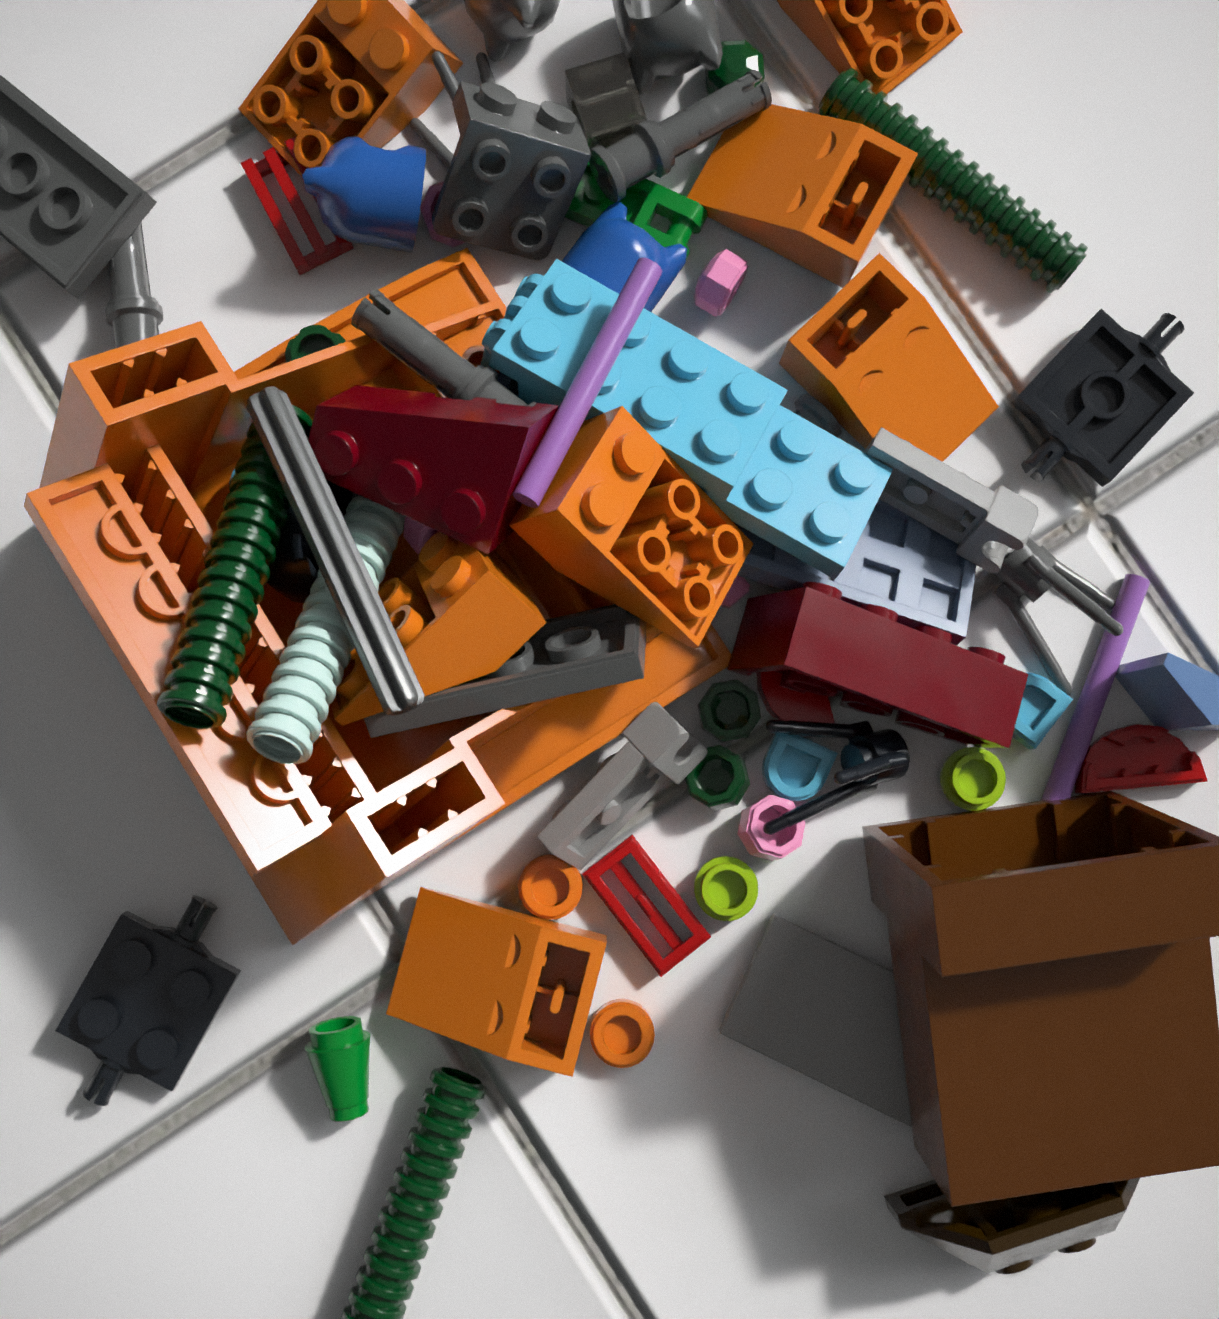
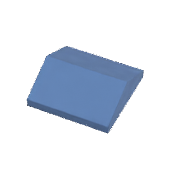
(1173, 692)

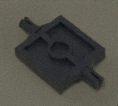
(1102, 397)
(148, 1000)

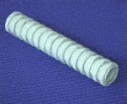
(319, 647)

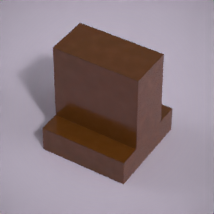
(1053, 992)

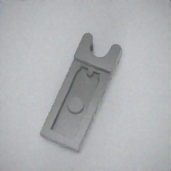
(953, 503)
(622, 785)

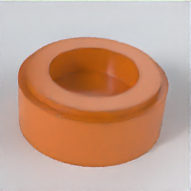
(550, 887)
(622, 1033)

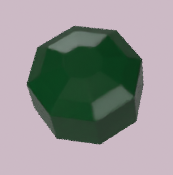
(736, 60)
(729, 710)
(718, 779)

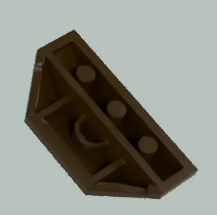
(1013, 1230)

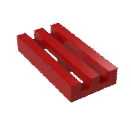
(275, 164)
(680, 948)

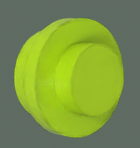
(972, 778)
(726, 888)

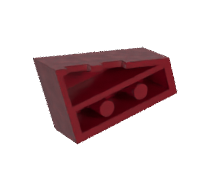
(431, 456)

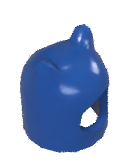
(370, 192)
(613, 246)

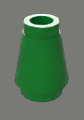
(341, 1065)

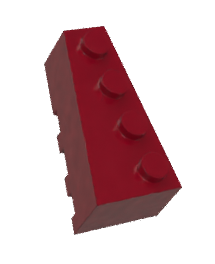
(880, 665)

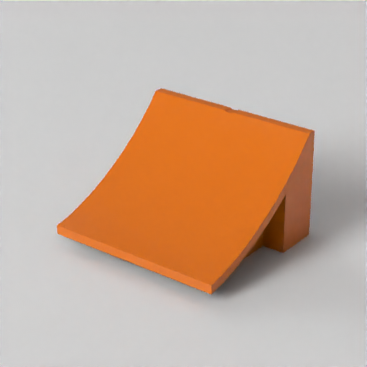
(131, 514)

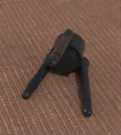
(865, 763)

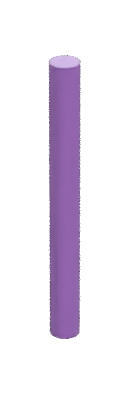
(587, 383)
(1096, 690)

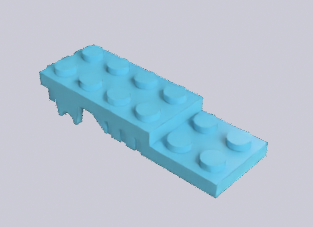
(702, 409)

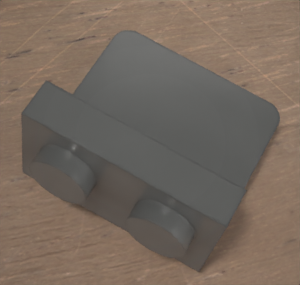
(510, 171)

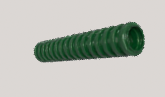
(959, 184)
(228, 590)
(416, 1197)

